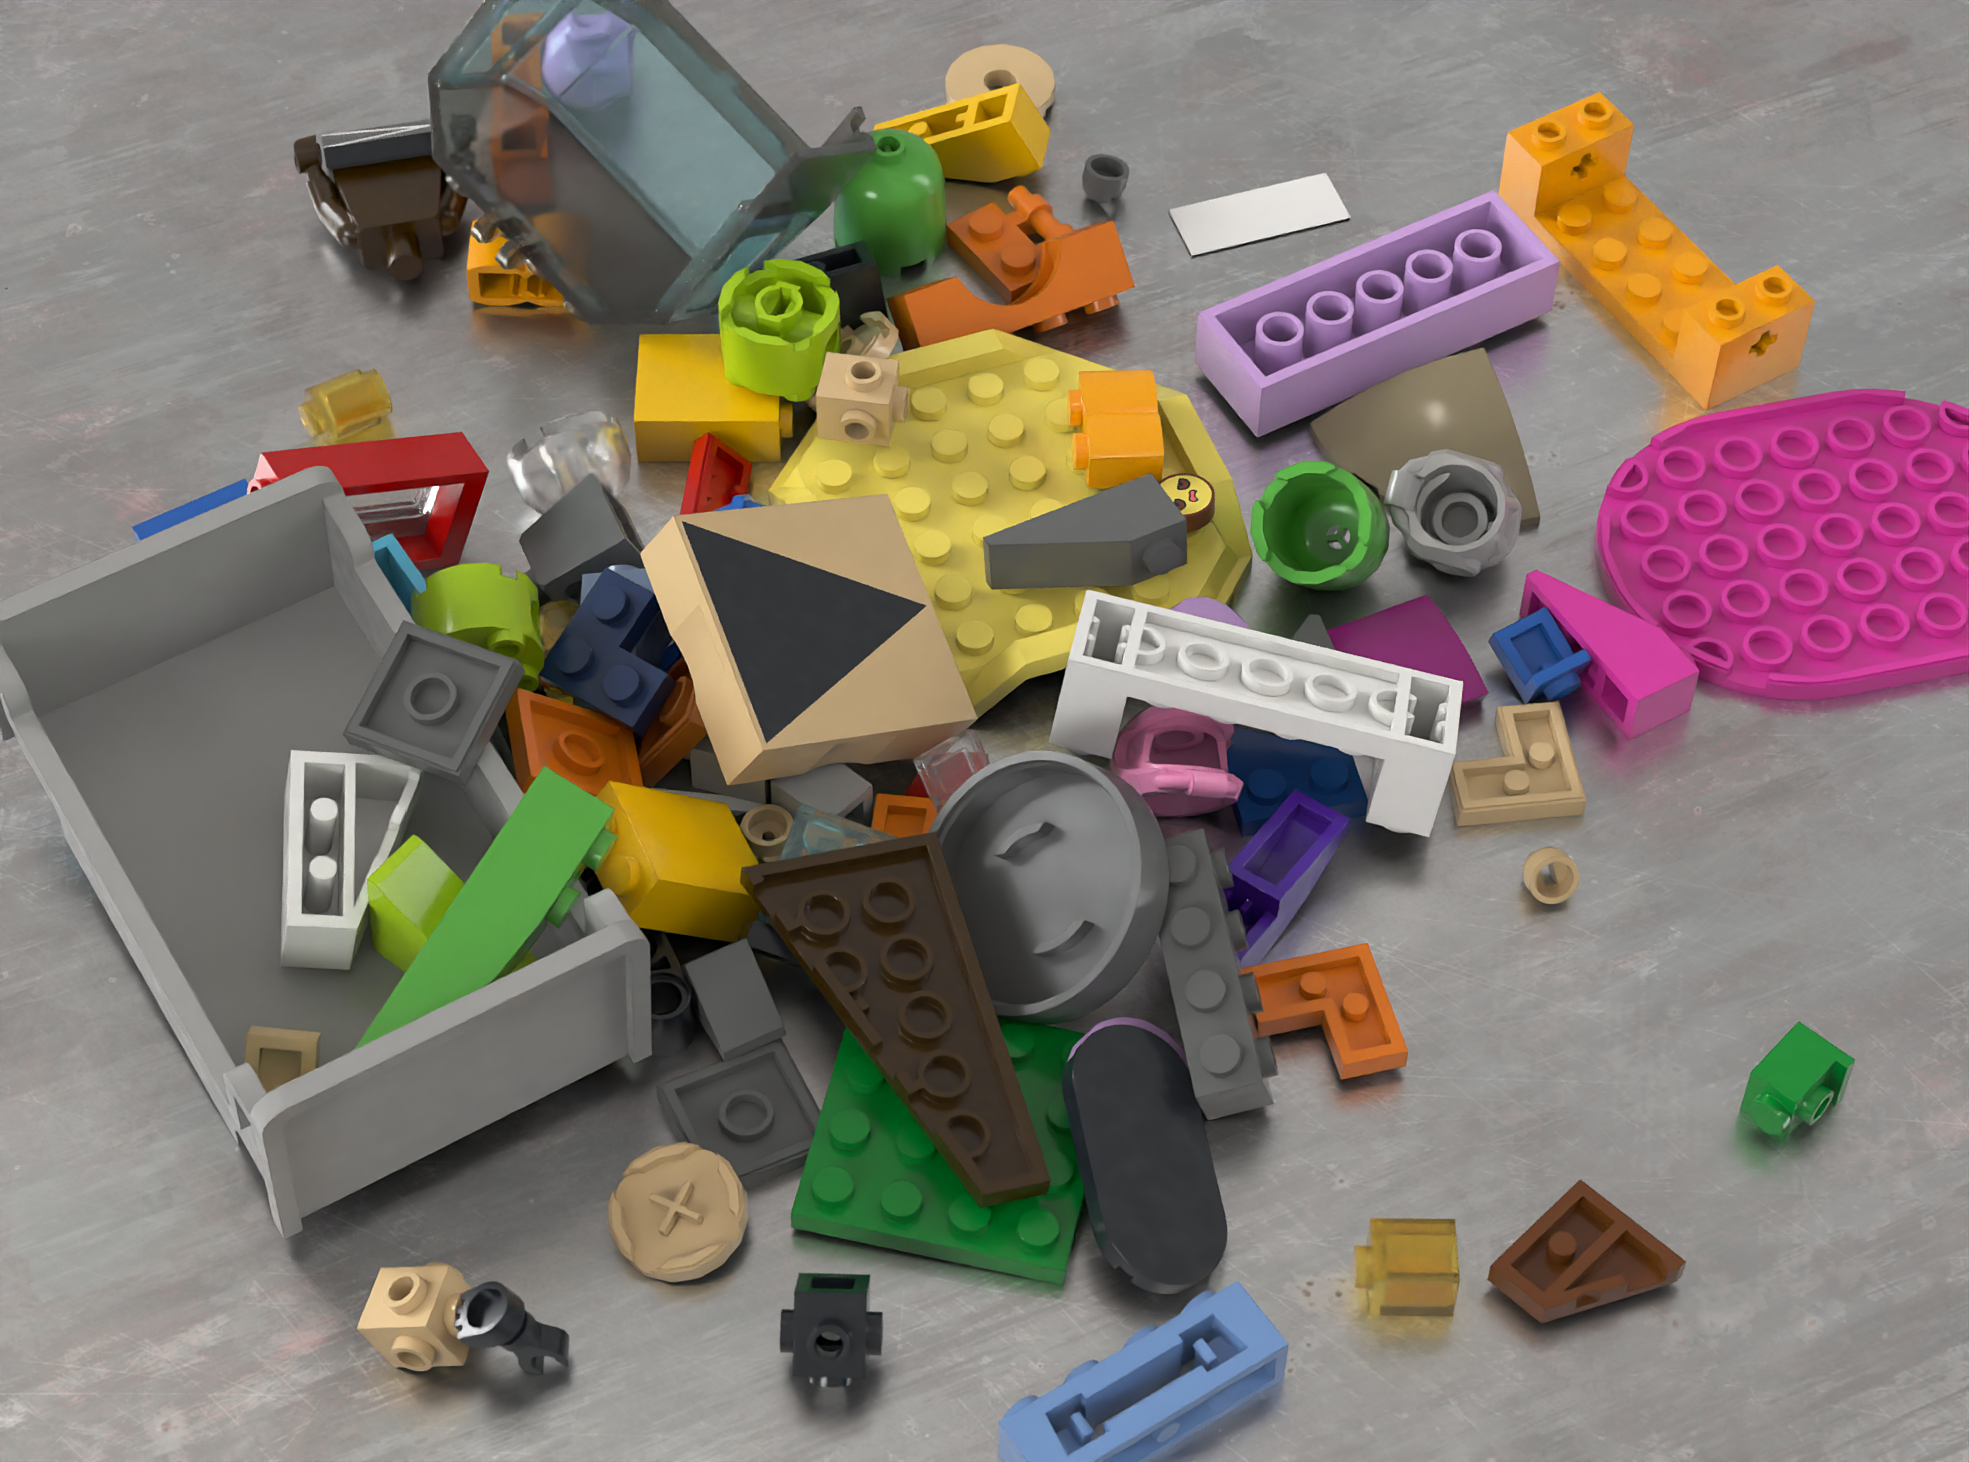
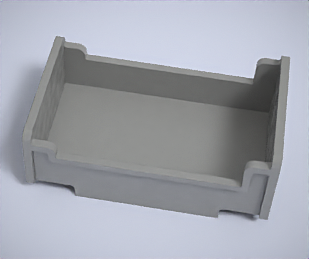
(164, 733)

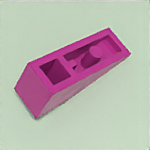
(1634, 666)

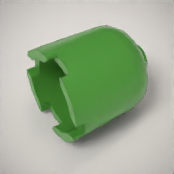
(895, 203)
(1298, 521)

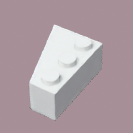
(338, 829)

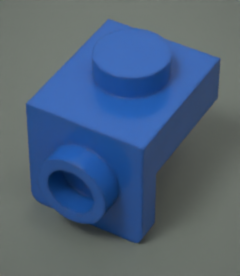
(1539, 658)

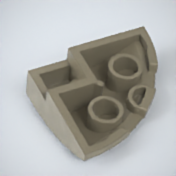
(1423, 410)

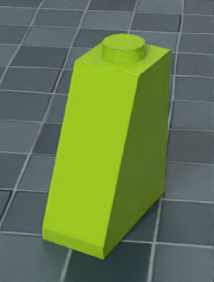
(409, 901)

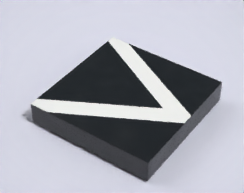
(377, 144)

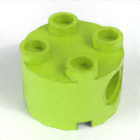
(778, 328)
(486, 611)

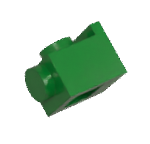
(1796, 1082)

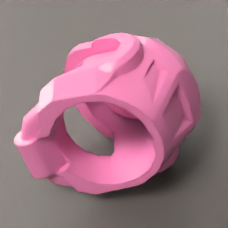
(1176, 761)

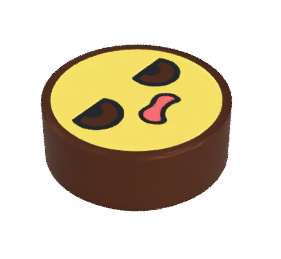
(1192, 496)

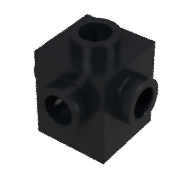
(831, 1328)

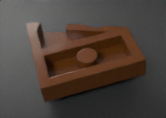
(1582, 1258)

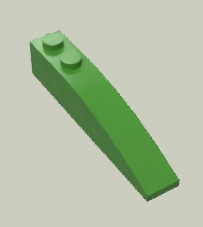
(506, 900)

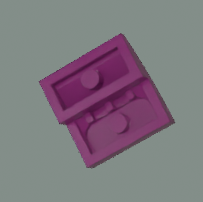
(1414, 638)

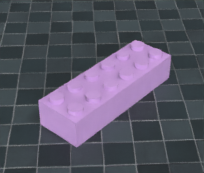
(1375, 312)

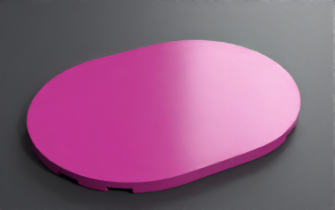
(1800, 543)

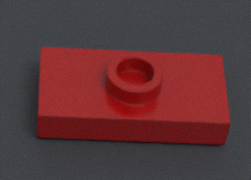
(714, 476)

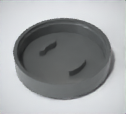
(1054, 882)

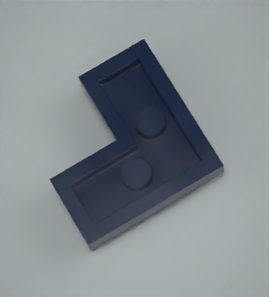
(595, 656)

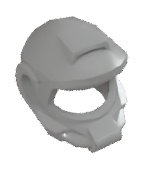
(1454, 511)

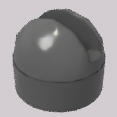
(1104, 177)

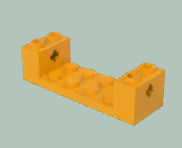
(1698, 324)

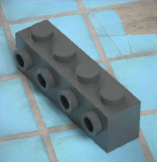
(1208, 982)

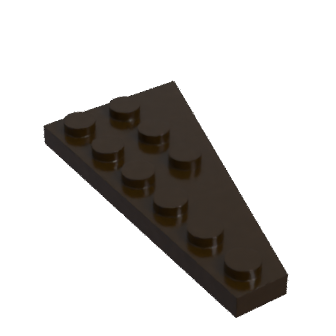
(902, 974)

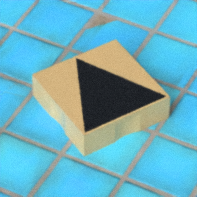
(806, 636)

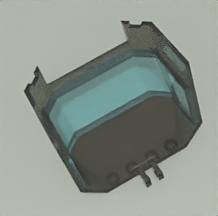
(624, 155)

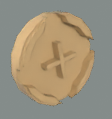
(678, 1212)

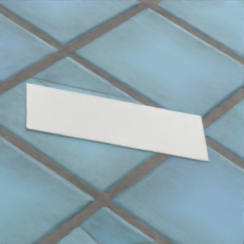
(1259, 214)

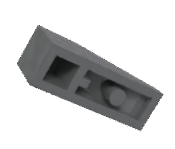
(1094, 542)

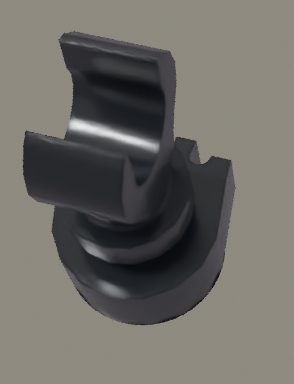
(498, 1317)

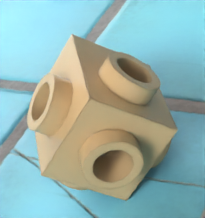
(860, 399)
(414, 1316)

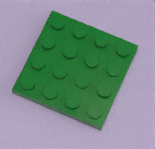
(888, 1186)

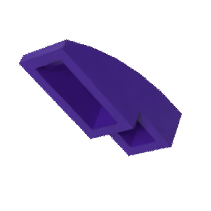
(1281, 868)

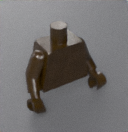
(384, 210)

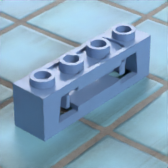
(1233, 1353)

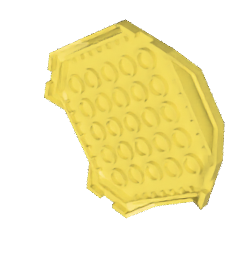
(988, 452)

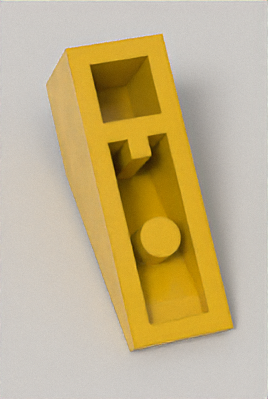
(982, 135)

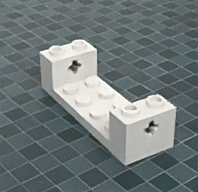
(1266, 684)

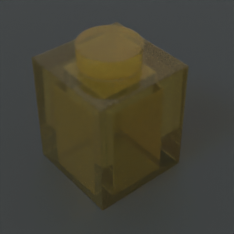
(1408, 1267)

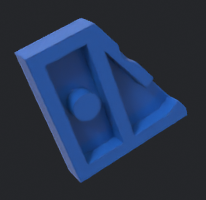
(1278, 766)

